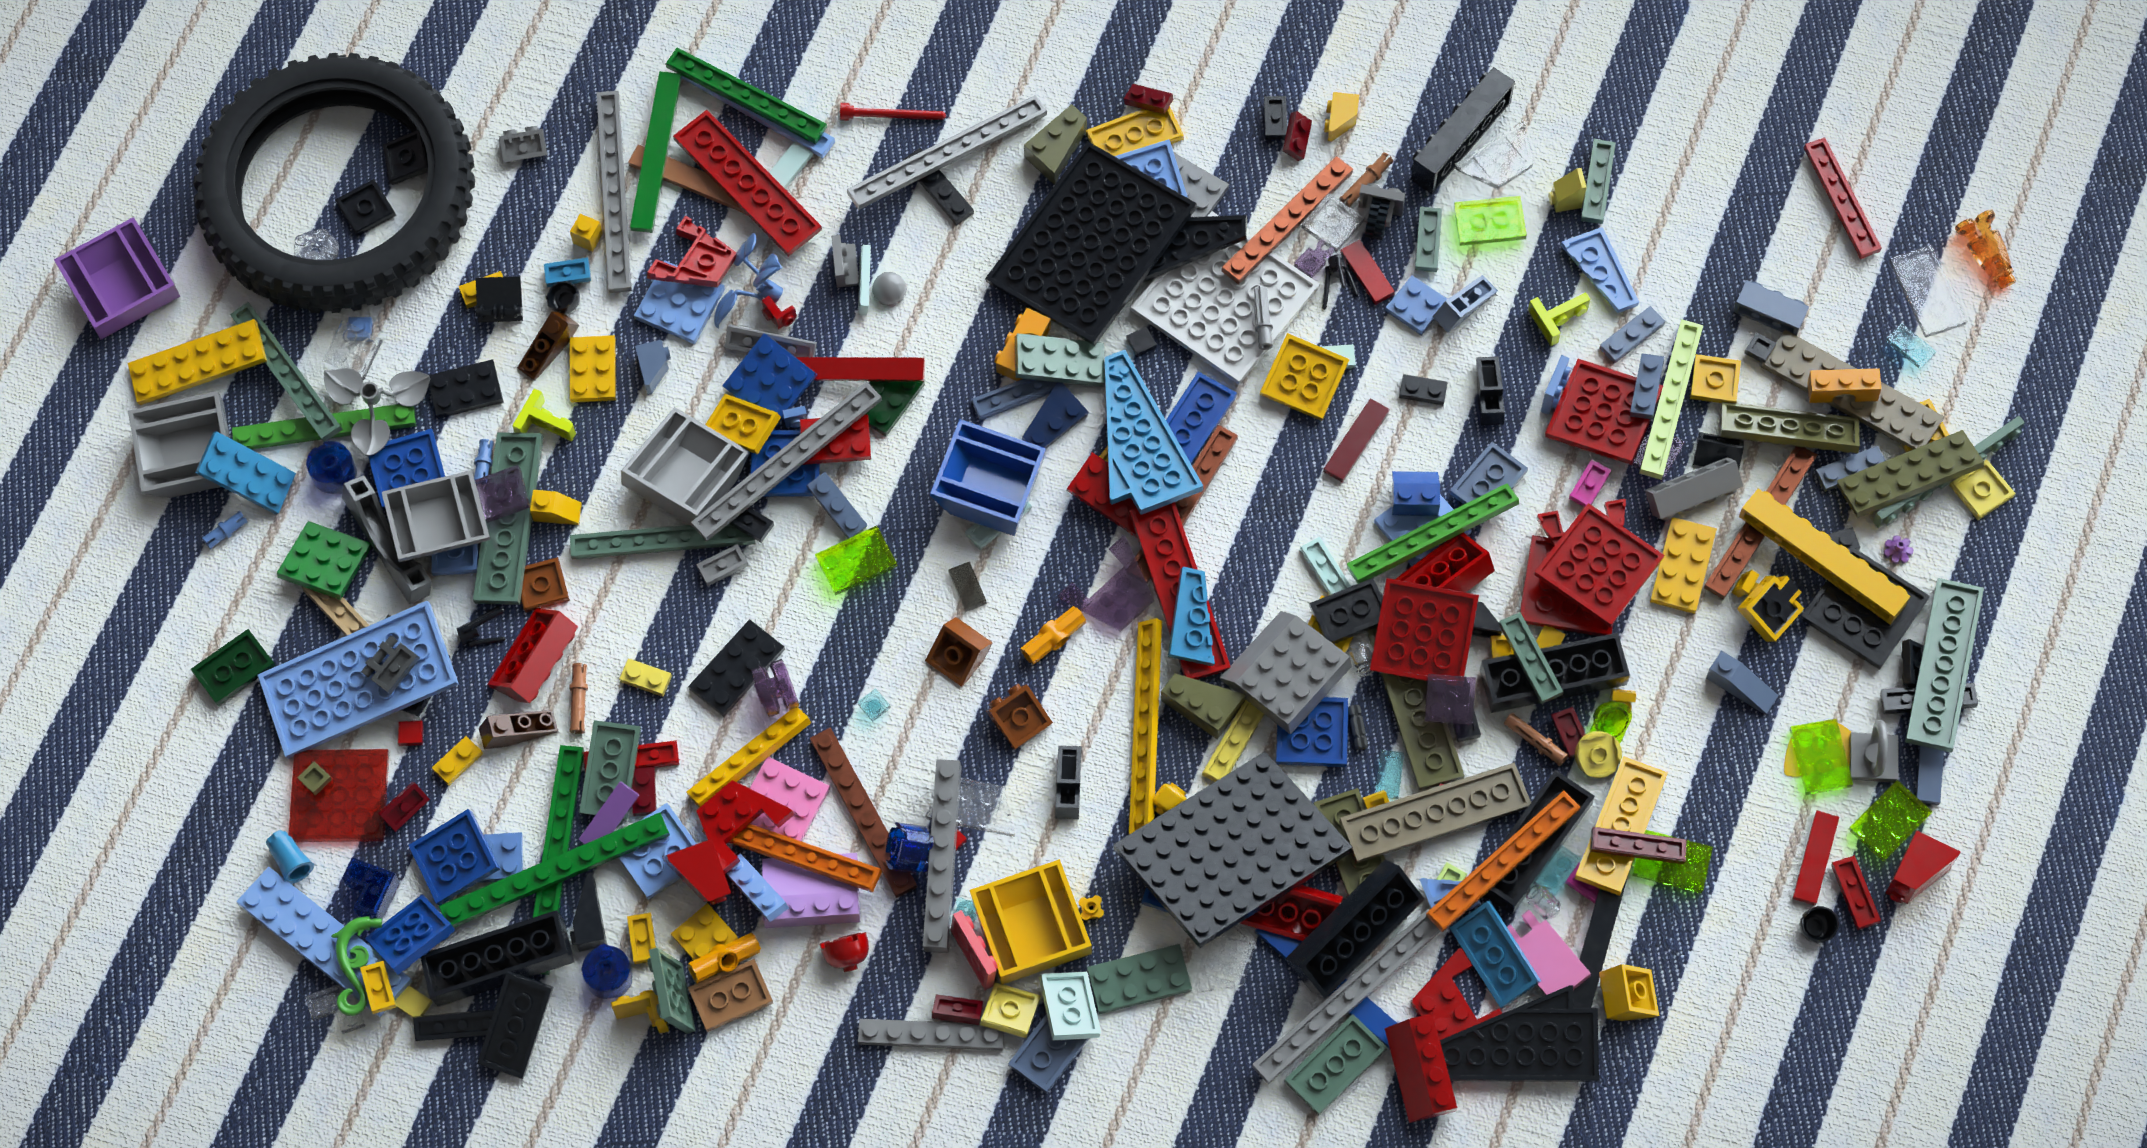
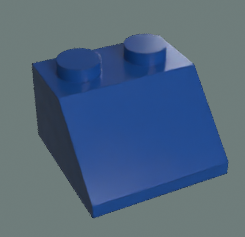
(1415, 493)

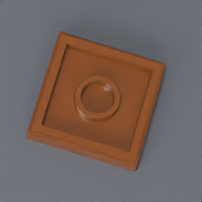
(543, 585)

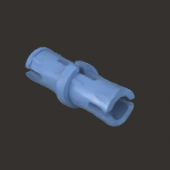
(483, 460)
(224, 530)

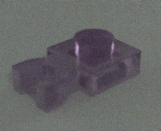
(1313, 261)

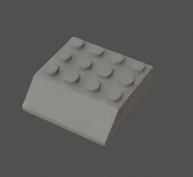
(172, 440)
(684, 466)
(435, 516)
(1287, 670)

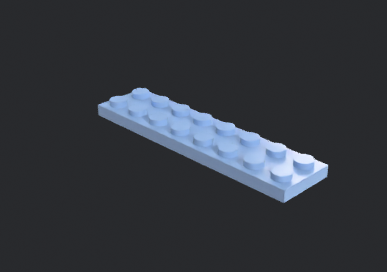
(308, 929)

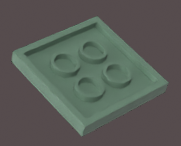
(671, 990)

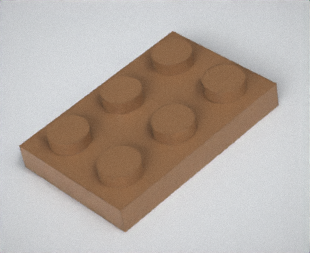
(730, 995)

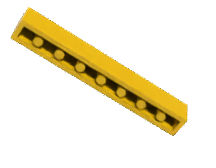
(1824, 556)

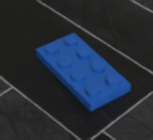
(1199, 413)

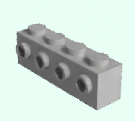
(1694, 488)

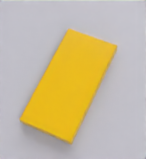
(1135, 131)

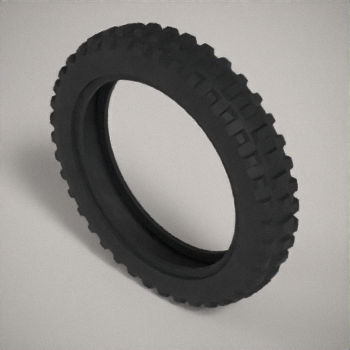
(353, 279)

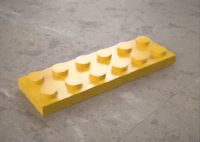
(197, 362)
(1625, 809)

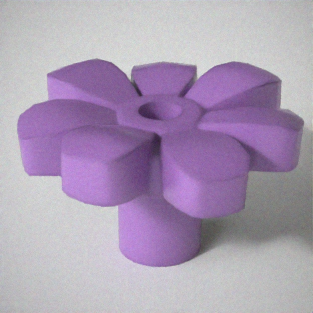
(1898, 549)

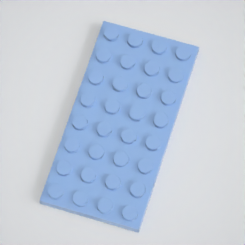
(328, 694)

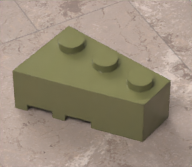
(1056, 142)
(1202, 703)

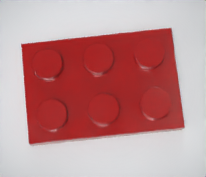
(848, 446)

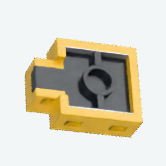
(1772, 606)

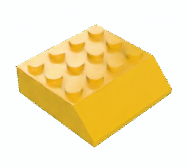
(1031, 921)

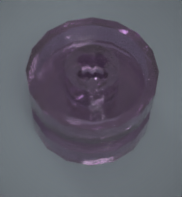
(774, 688)

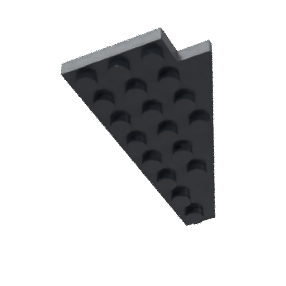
(1199, 239)
(1529, 1044)

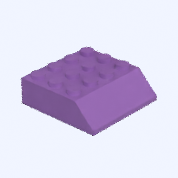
(117, 278)

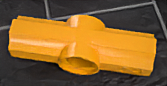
(1053, 635)
(712, 962)

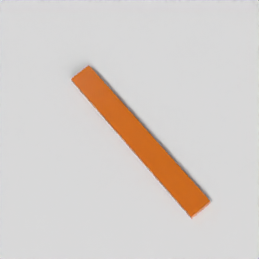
(808, 857)
(1502, 861)

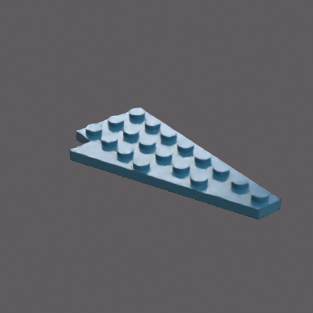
(1142, 449)

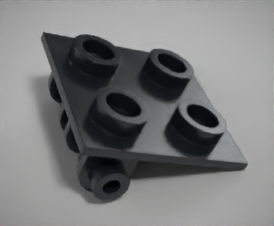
(499, 299)

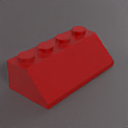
(1452, 566)
(533, 655)
(1295, 912)
(1421, 1068)

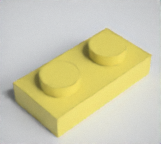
(645, 677)

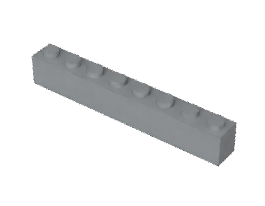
(942, 856)

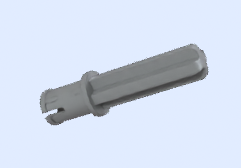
(1263, 325)

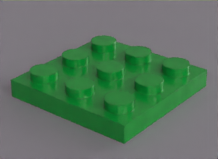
(324, 560)

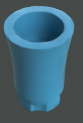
(289, 857)

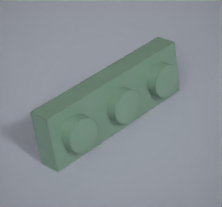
(1428, 239)

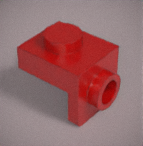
(778, 317)

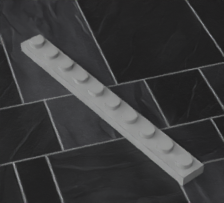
(947, 152)
(614, 192)
(786, 461)
(1345, 998)

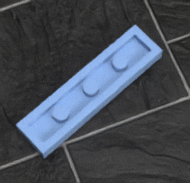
(757, 889)

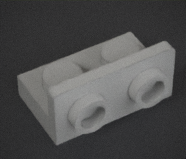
(522, 145)
(844, 263)

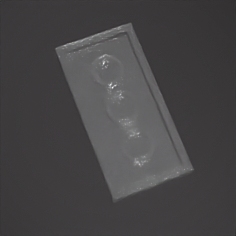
(1928, 291)

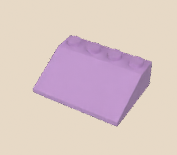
(810, 896)

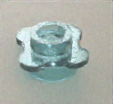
(962, 903)

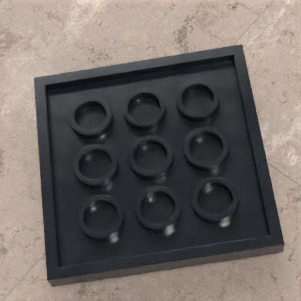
(1856, 626)

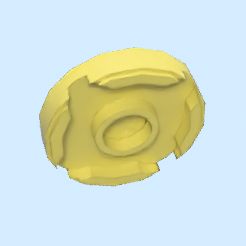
(1598, 754)

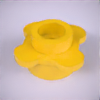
(1096, 912)

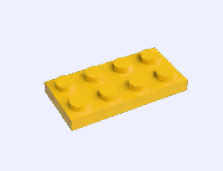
(1684, 565)

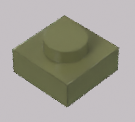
(314, 778)

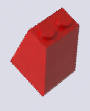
(1920, 867)
(700, 871)

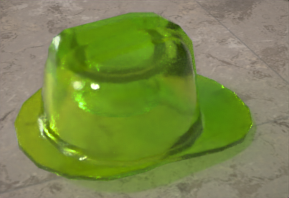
(1612, 718)

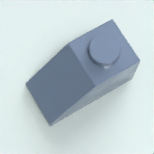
(653, 363)

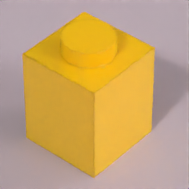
(586, 232)

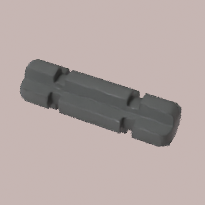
(1357, 727)

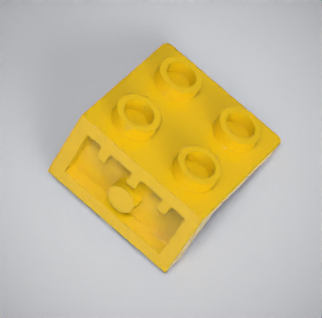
(644, 1003)

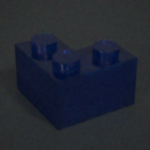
(375, 885)

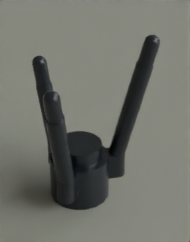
(1338, 269)
(469, 631)

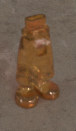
(1988, 248)

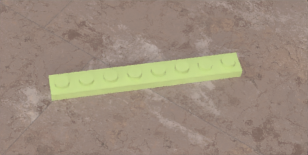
(1671, 399)

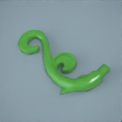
(348, 965)

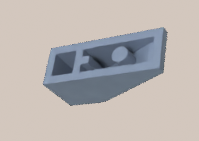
(1464, 303)
(1741, 682)

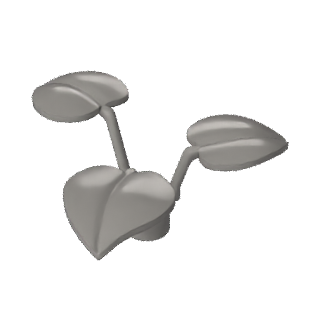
(346, 383)

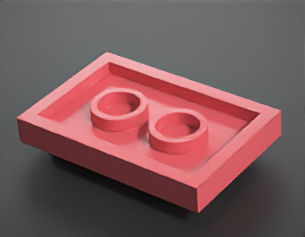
(974, 949)

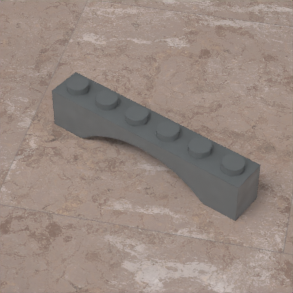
(365, 508)

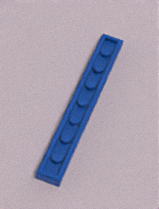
(1367, 1011)

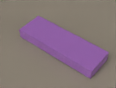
(610, 813)

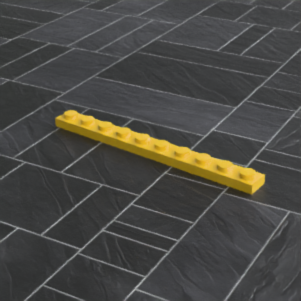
(1145, 723)

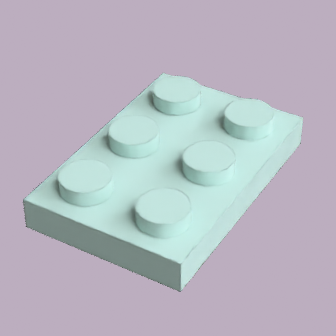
(1069, 1006)

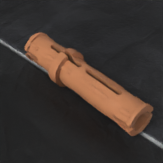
(1372, 173)
(578, 697)
(1543, 744)

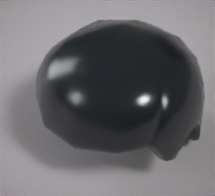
(563, 297)
(1819, 924)

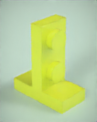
(1557, 316)
(543, 418)

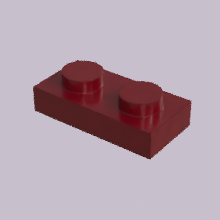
(1148, 99)
(1297, 136)
(1568, 729)
(645, 785)
(403, 806)
(957, 1009)

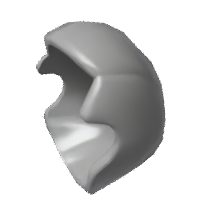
(889, 288)

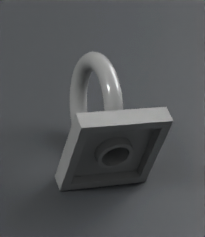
(1874, 755)

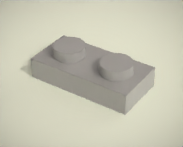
(722, 565)

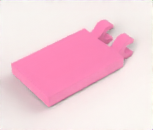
(1549, 956)

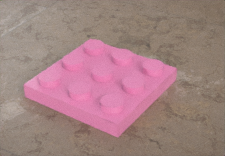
(792, 789)

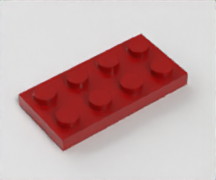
(1092, 488)

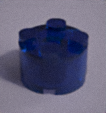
(331, 467)
(908, 847)
(603, 959)

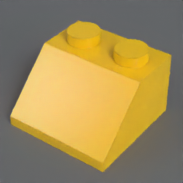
(1628, 993)

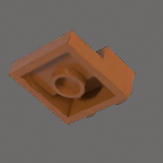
(1018, 715)

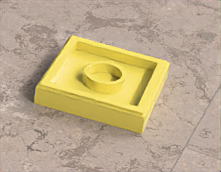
(1982, 490)
(1010, 1010)

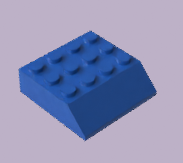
(987, 477)

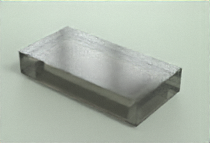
(967, 586)

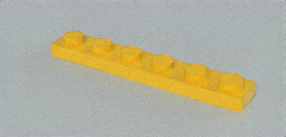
(749, 755)

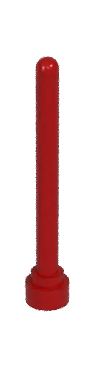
(849, 112)

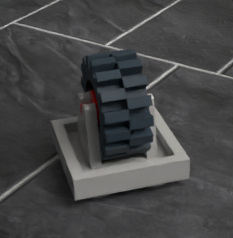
(1379, 207)

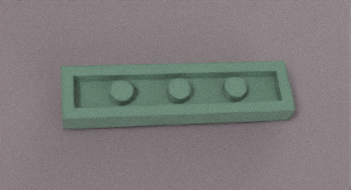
(1598, 181)
(1530, 658)

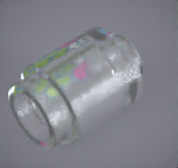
(1543, 902)

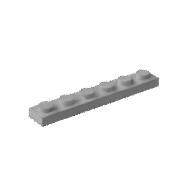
(929, 1034)

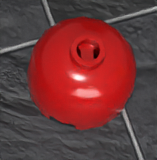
(846, 951)

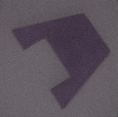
(1118, 599)

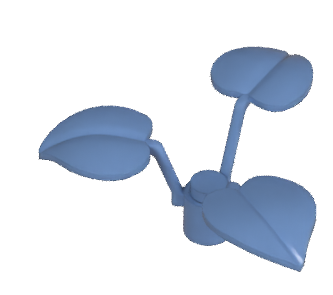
(763, 285)

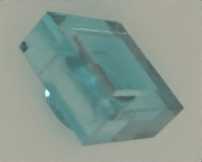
(874, 705)

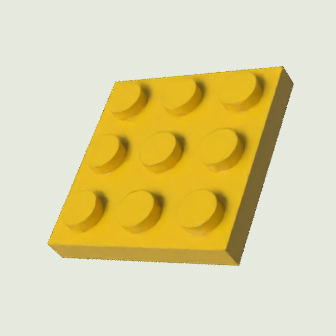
(1304, 377)

